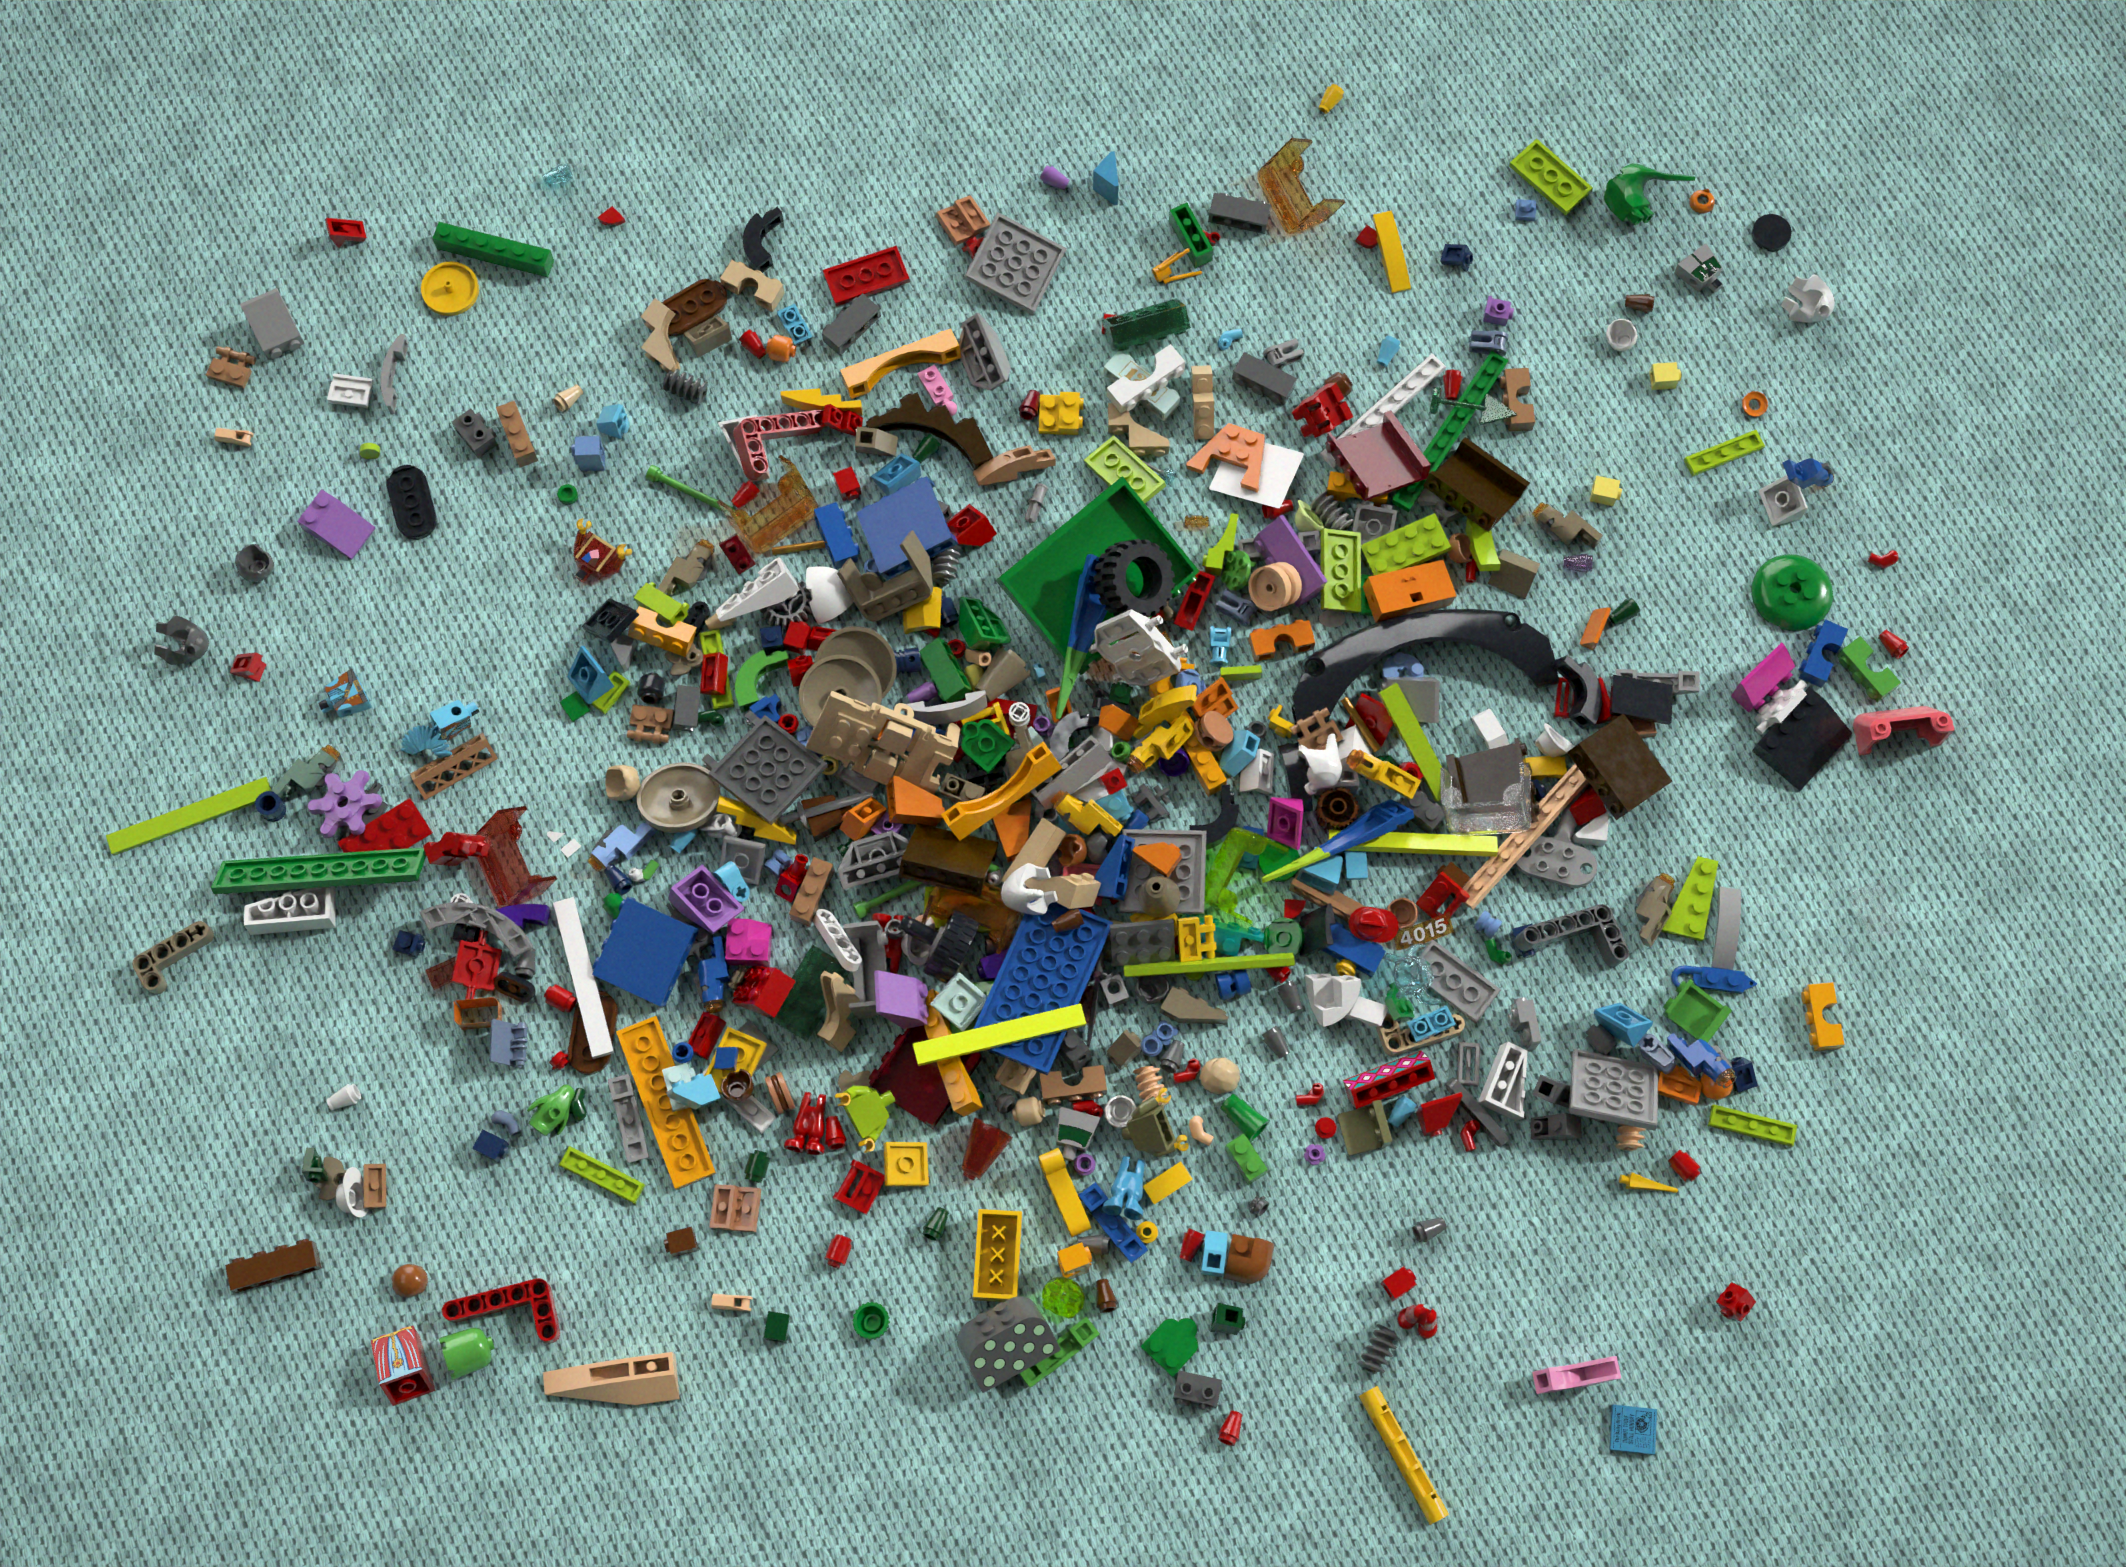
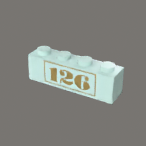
(1161, 402)

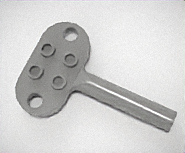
(1558, 858)

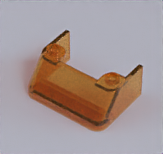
(1286, 194)
(778, 517)
(987, 910)

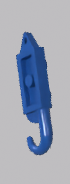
(1715, 978)

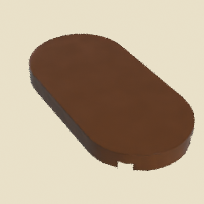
(695, 305)
(579, 1044)

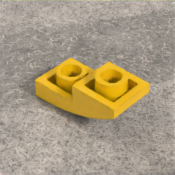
(1547, 767)
(1167, 1182)

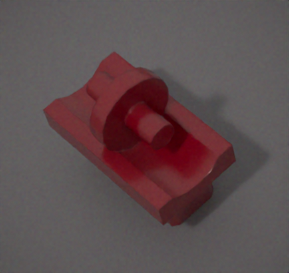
(737, 554)

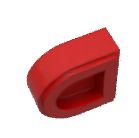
(1367, 238)

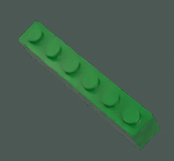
(493, 249)

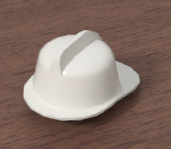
(1552, 743)
(915, 949)
(350, 1193)

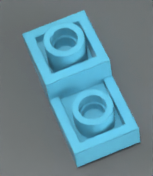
(794, 324)
(1356, 865)
(1431, 1024)

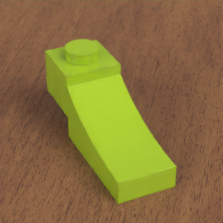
(1482, 547)
(1214, 559)

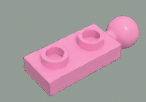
(937, 388)

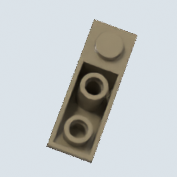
(1186, 1009)

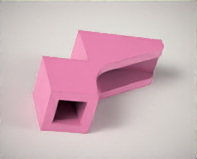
(1576, 1375)

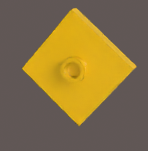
(906, 1164)

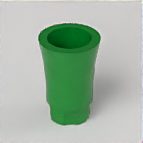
(1244, 1117)

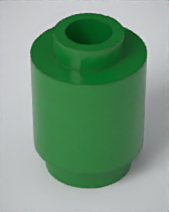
(612, 904)

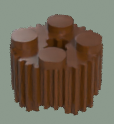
(1334, 799)

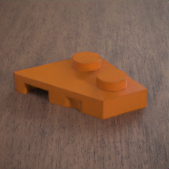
(1679, 1086)

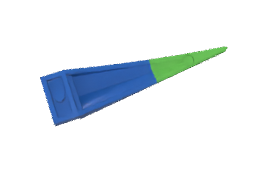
(1086, 615)

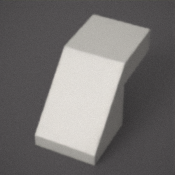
(1489, 729)
(1368, 1012)

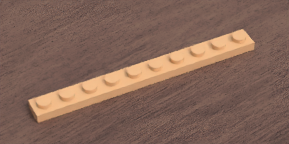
(1519, 843)

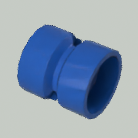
(1240, 985)

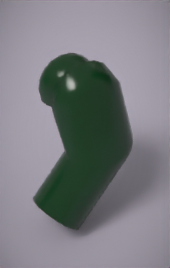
(712, 717)
(577, 1105)

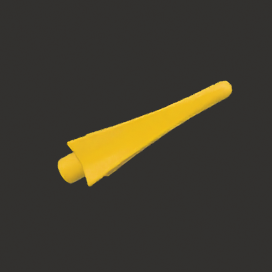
(1636, 1181)

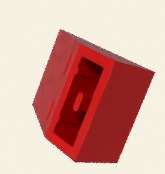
(763, 990)

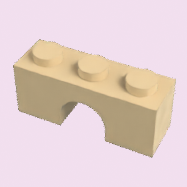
(739, 276)

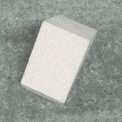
(1594, 832)

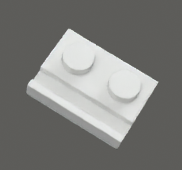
(350, 390)

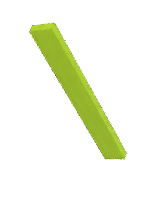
(186, 816)
(1210, 964)

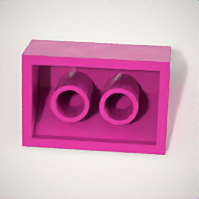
(1764, 679)

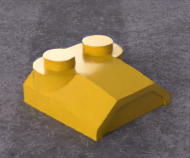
(923, 614)

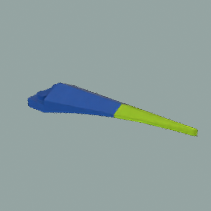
(1372, 824)

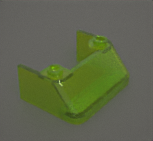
(1235, 844)

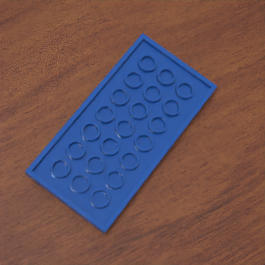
(1043, 975)

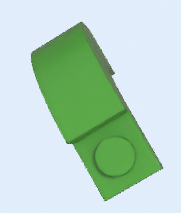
(750, 674)

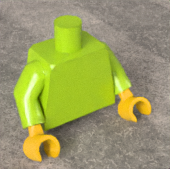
(866, 1112)

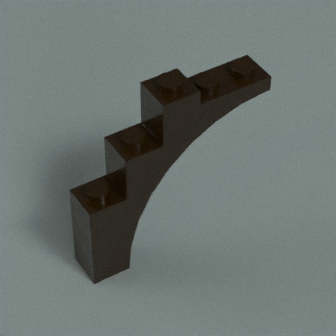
(938, 422)

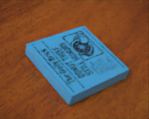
(1633, 1429)

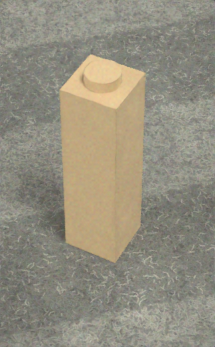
(1038, 847)

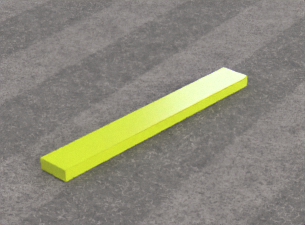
(1428, 844)
(999, 1034)

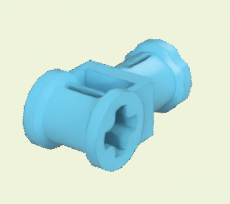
(1219, 642)

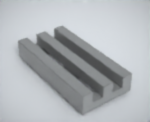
(1467, 1082)

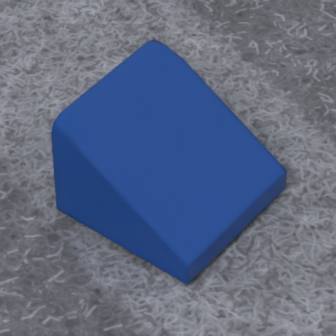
(726, 1058)

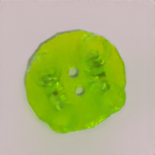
(1072, 1301)

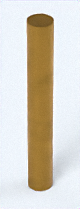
(798, 547)
(1360, 724)

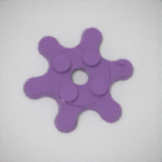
(351, 813)

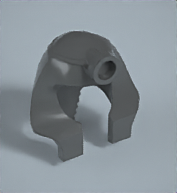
(193, 638)

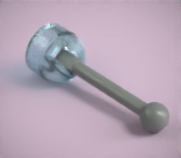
(1166, 474)

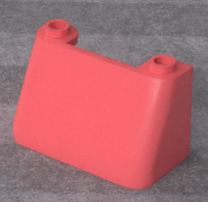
(1877, 726)

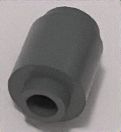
(1600, 1038)

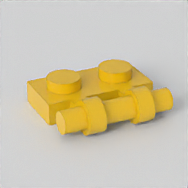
(1190, 941)

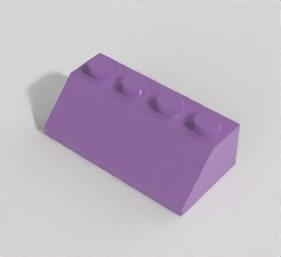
(1281, 544)

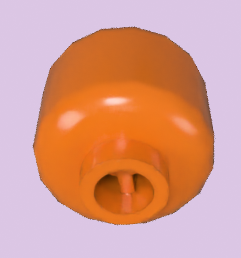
(780, 348)

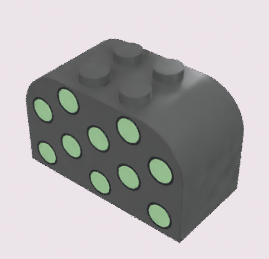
(1005, 1341)

